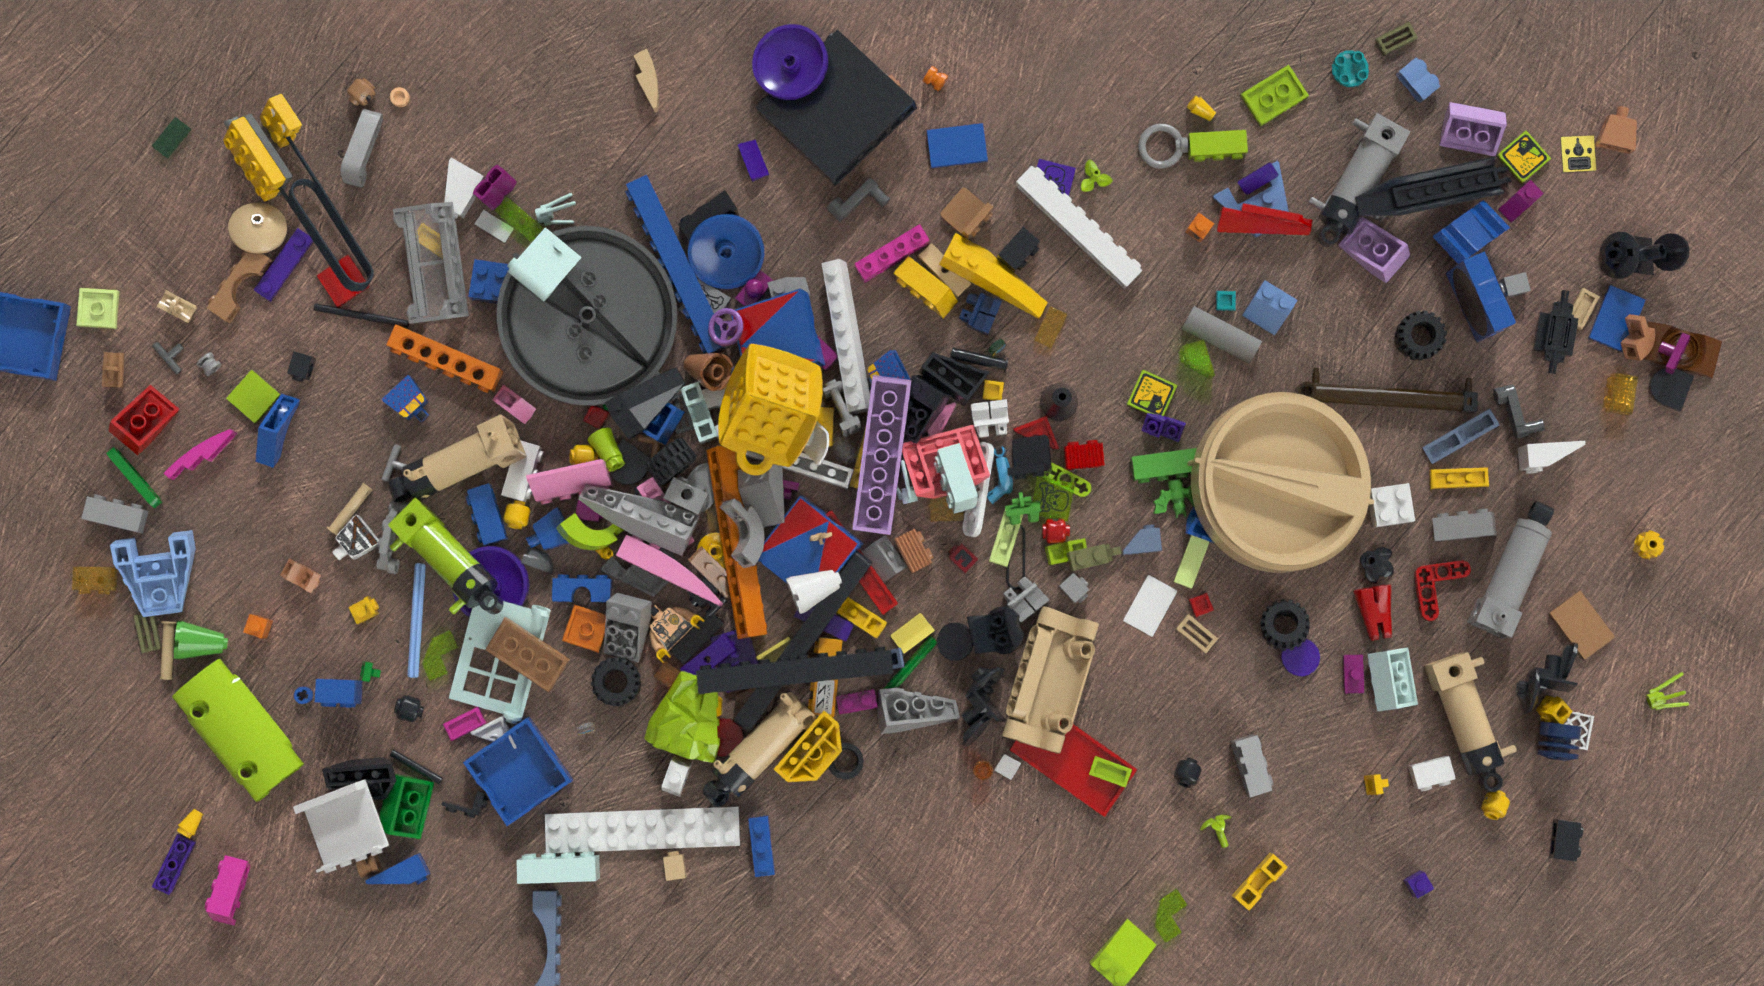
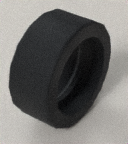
(849, 775)

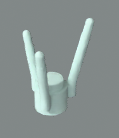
(545, 213)
(908, 494)

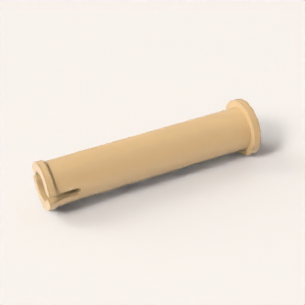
(350, 509)
(167, 650)

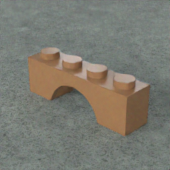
(224, 302)

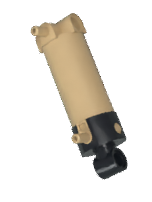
(758, 749)

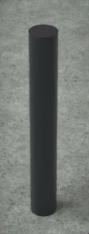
(415, 766)

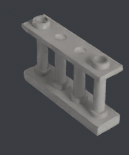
(850, 424)

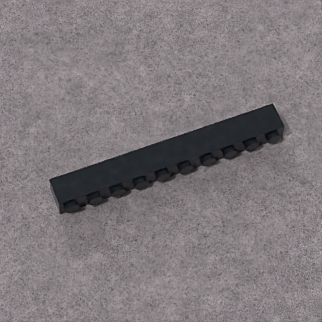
(794, 671)

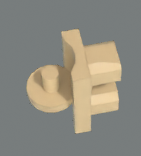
(177, 306)

